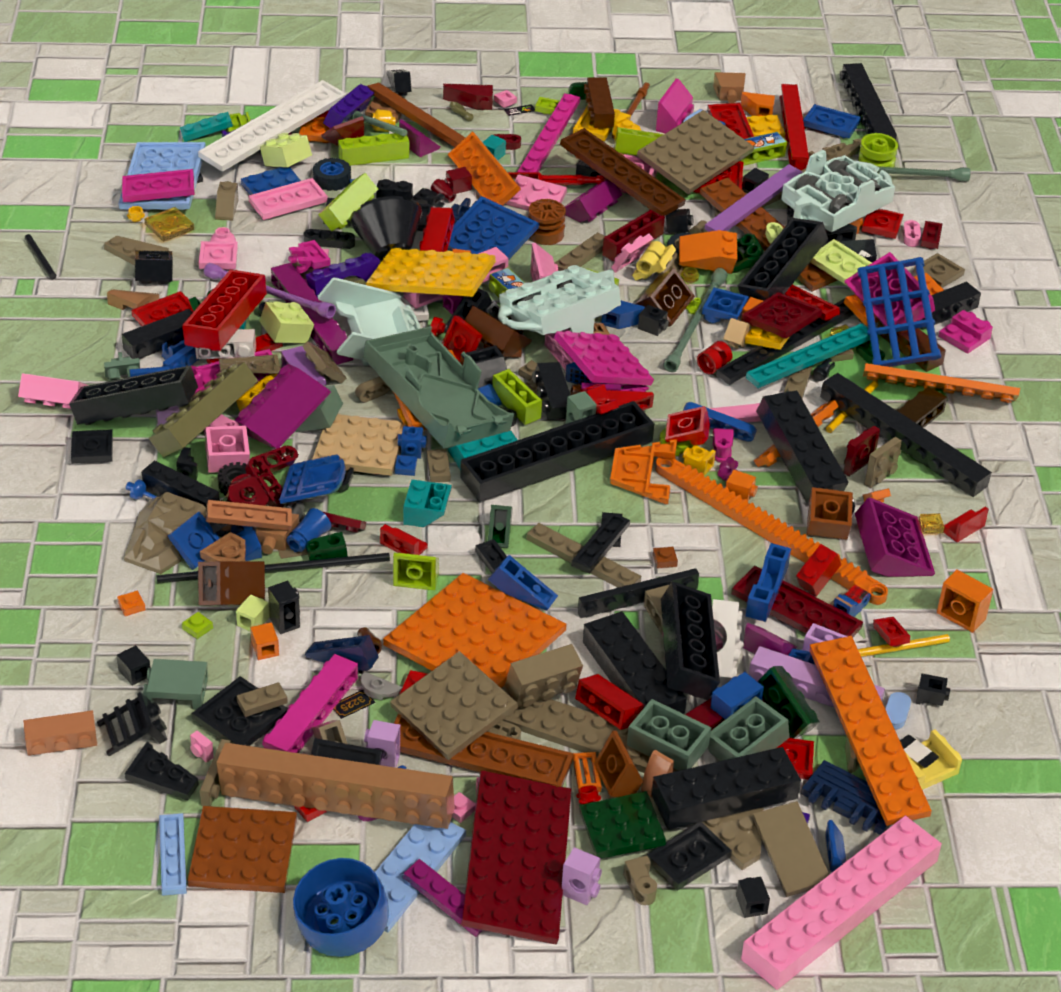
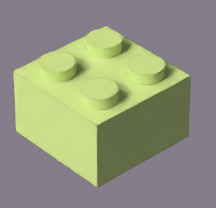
(285, 150)
(286, 322)

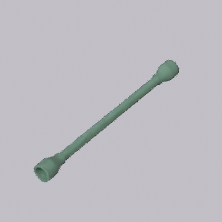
(960, 174)
(674, 360)

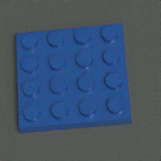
(491, 226)

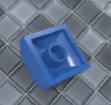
(723, 305)

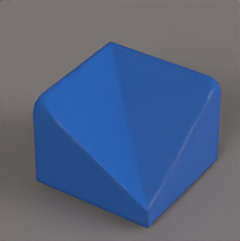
(490, 393)

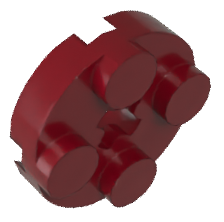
(251, 484)

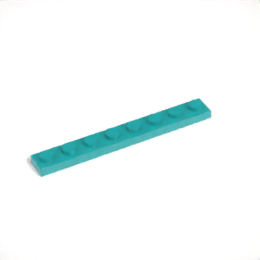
(808, 356)

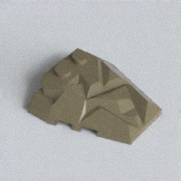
(149, 541)

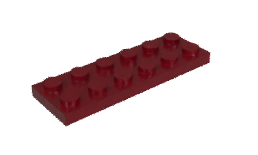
(800, 608)

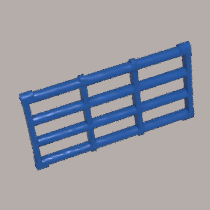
(910, 325)

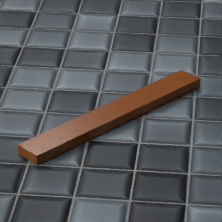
(416, 114)

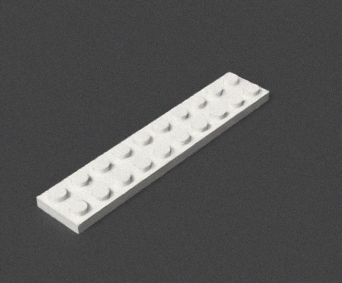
(280, 119)

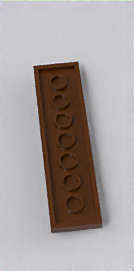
(622, 172)

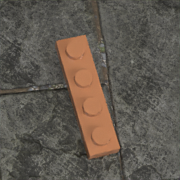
(249, 515)

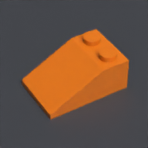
(709, 250)

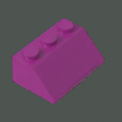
(593, 201)

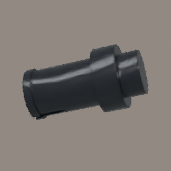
(822, 371)

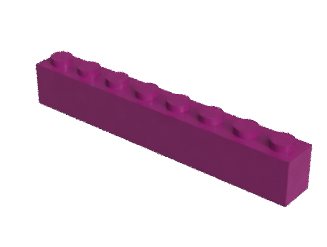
(326, 331)

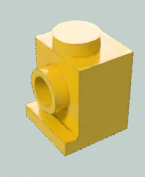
(699, 458)

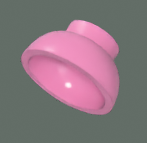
(223, 234)

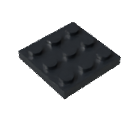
(226, 720)

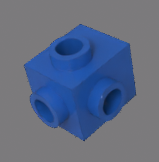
(412, 438)

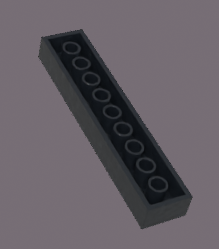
(555, 451)

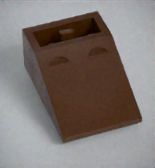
(230, 582)

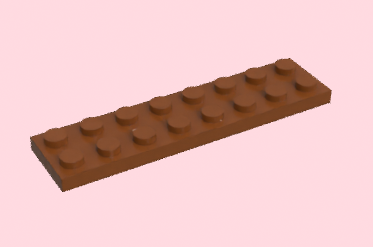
(495, 755)

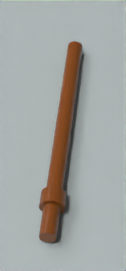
(640, 94)

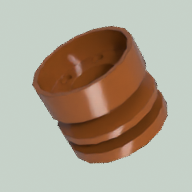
(551, 219)

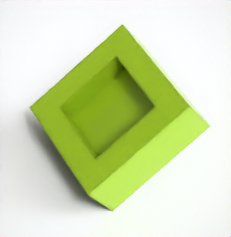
(197, 625)

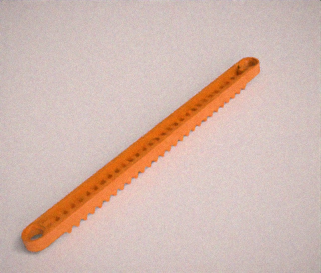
(762, 523)

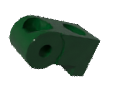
(327, 547)

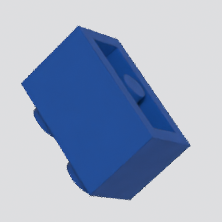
(735, 694)

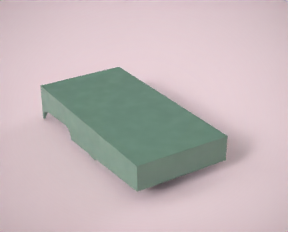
(436, 386)

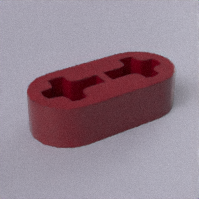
(513, 141)

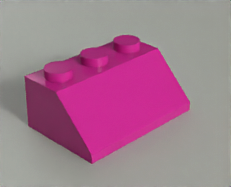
(674, 107)

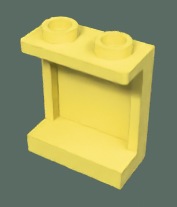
(943, 768)

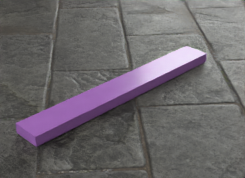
(752, 200)

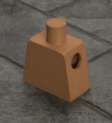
(729, 86)
(275, 538)

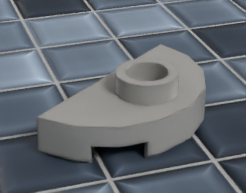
(378, 687)

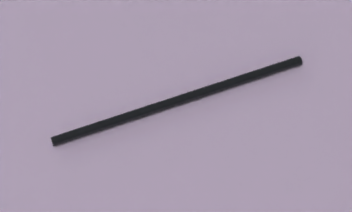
(288, 566)

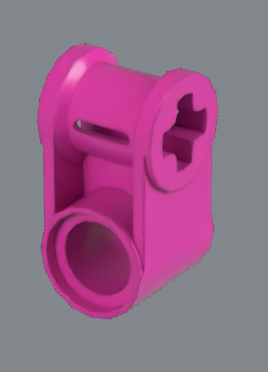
(722, 443)

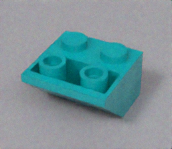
(425, 502)

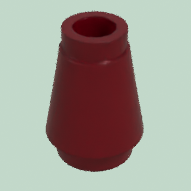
(442, 187)

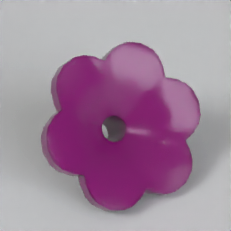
(727, 467)

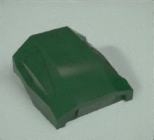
(748, 252)

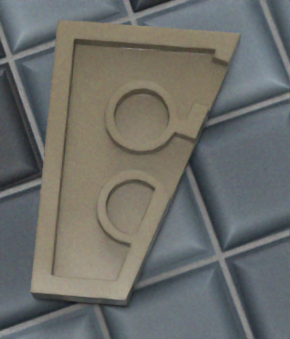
(126, 247)
(256, 364)

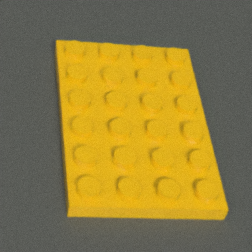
(432, 272)

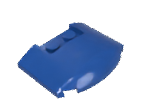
(313, 479)

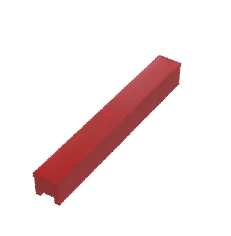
(794, 126)

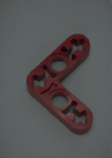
(265, 469)

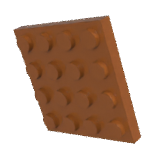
(243, 849)

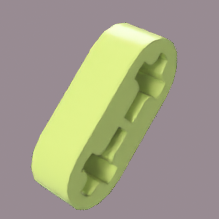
(772, 231)

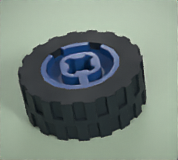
(332, 174)

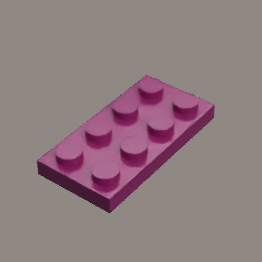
(158, 185)

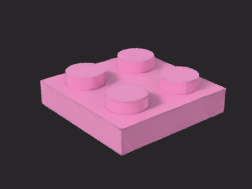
(631, 252)
(218, 253)

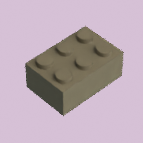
(544, 675)

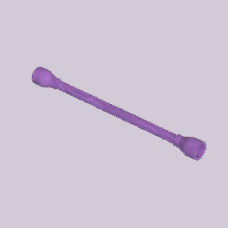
(322, 308)

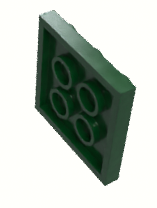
(622, 825)

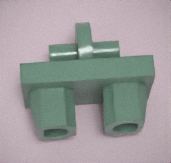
(120, 366)

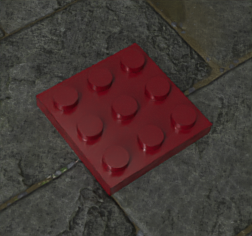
(781, 315)

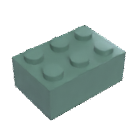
(749, 731)
(670, 734)

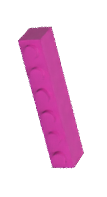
(313, 705)

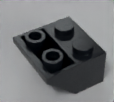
(489, 361)

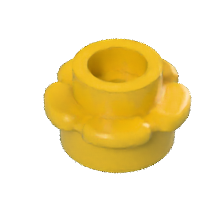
(135, 213)

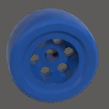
(336, 887)

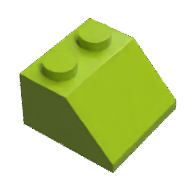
(415, 571)

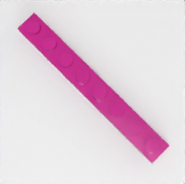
(550, 134)

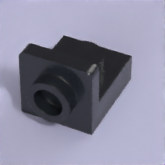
(186, 465)

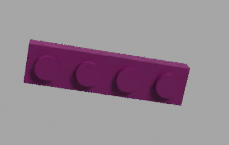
(438, 891)

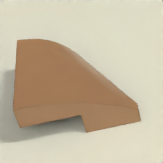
(132, 299)

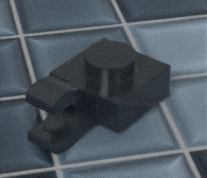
(429, 197)

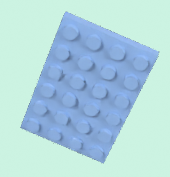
(163, 157)

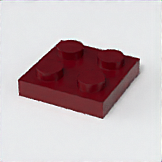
(860, 449)

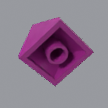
(418, 142)
(758, 636)

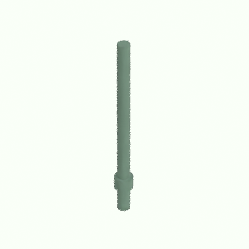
(381, 124)

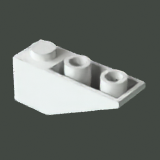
(240, 345)

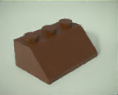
(668, 294)
(496, 333)

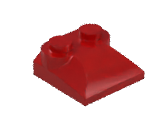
(688, 426)

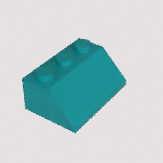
(481, 445)

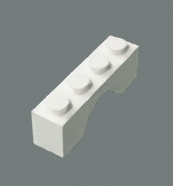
(725, 624)

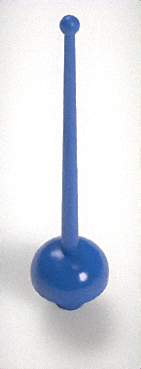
(138, 490)

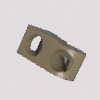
(638, 878)

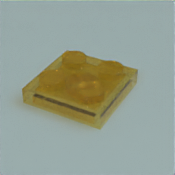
(169, 224)

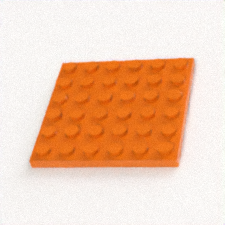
(478, 623)

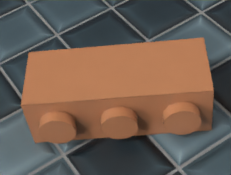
(60, 733)

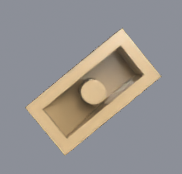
(736, 333)

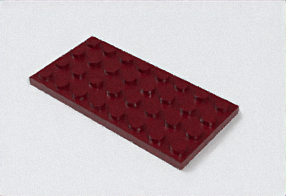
(517, 858)

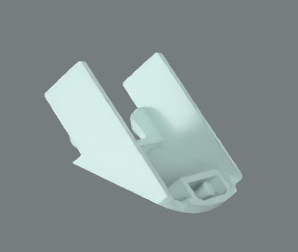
(369, 312)

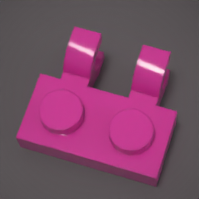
(309, 255)

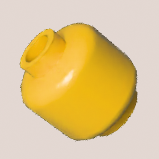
(385, 116)

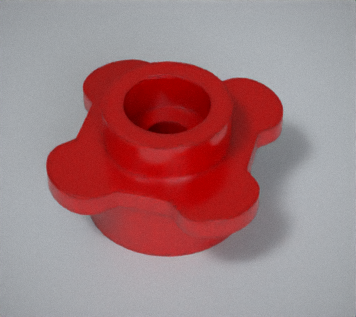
(588, 794)

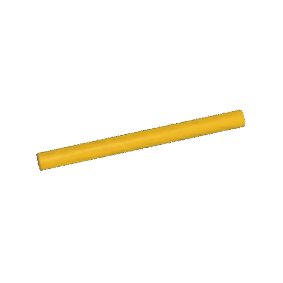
(842, 416)
(916, 643)

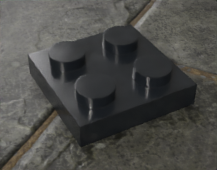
(92, 446)

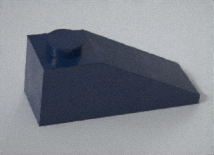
(357, 649)

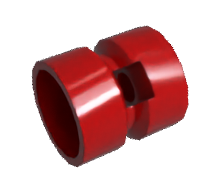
(714, 357)

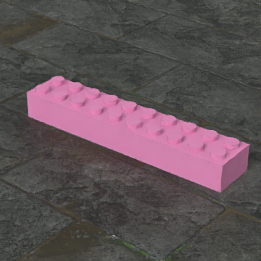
(840, 902)

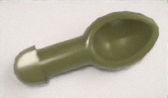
(458, 108)

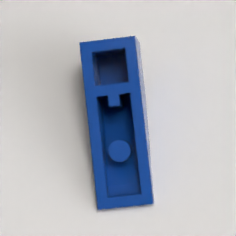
(521, 584)

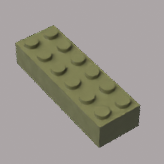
(202, 409)

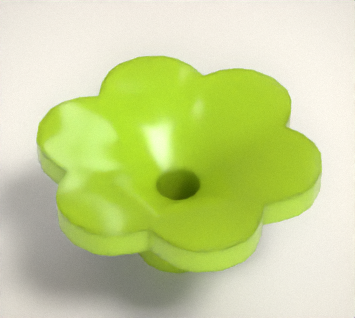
(693, 306)

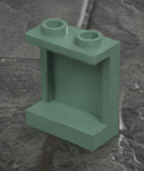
(177, 680)

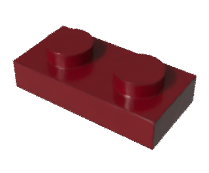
(931, 235)
(351, 524)

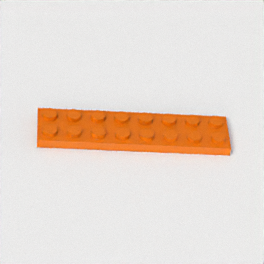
(947, 383)

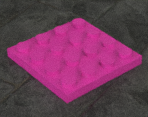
(603, 358)

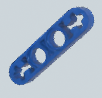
(742, 430)

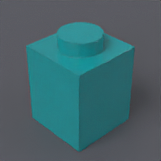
(496, 146)

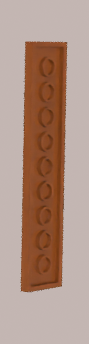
(726, 193)

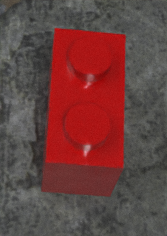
(818, 570)

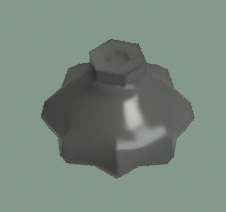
(298, 508)

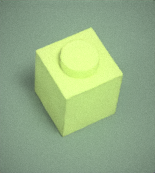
(252, 612)

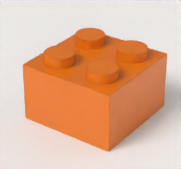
(964, 600)

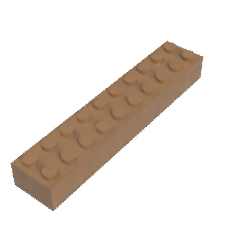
(336, 785)

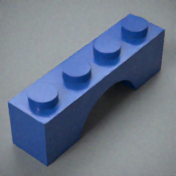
(765, 592)

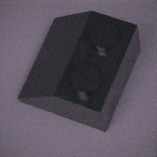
(153, 266)

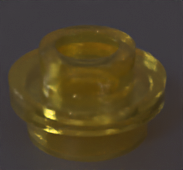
(690, 275)

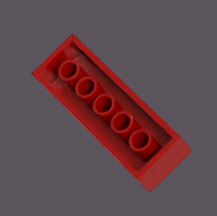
(224, 310)

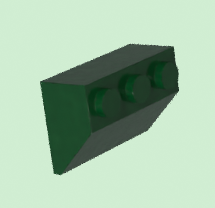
(788, 701)

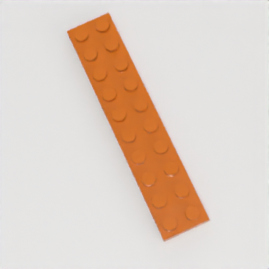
(870, 731)

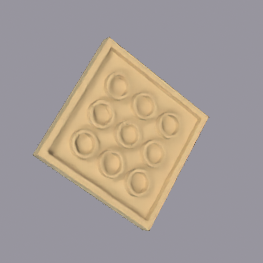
(362, 443)

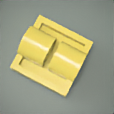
(653, 260)

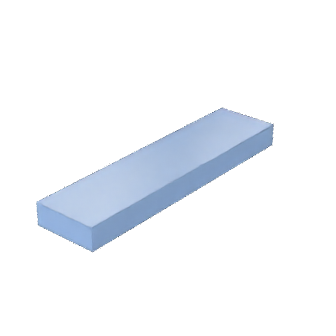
(172, 854)

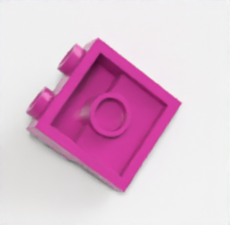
(966, 331)

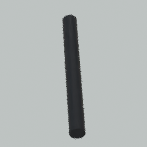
(43, 261)

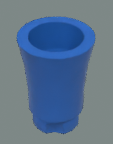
(312, 526)

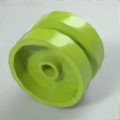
(878, 150)

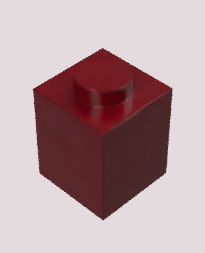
(459, 180)

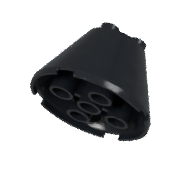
(387, 224)

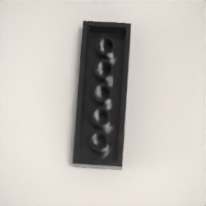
(784, 259)
(134, 395)
(800, 443)
(689, 641)
(630, 661)
(725, 788)

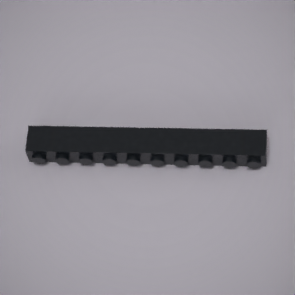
(916, 440)

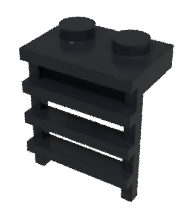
(144, 719)

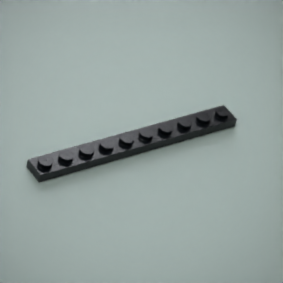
(762, 355)

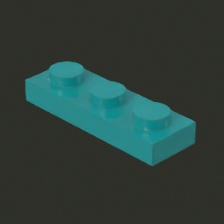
(206, 126)

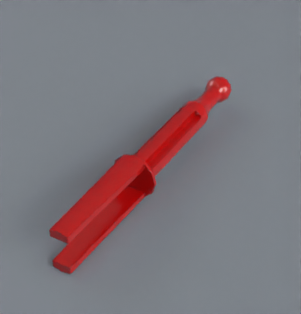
(560, 179)

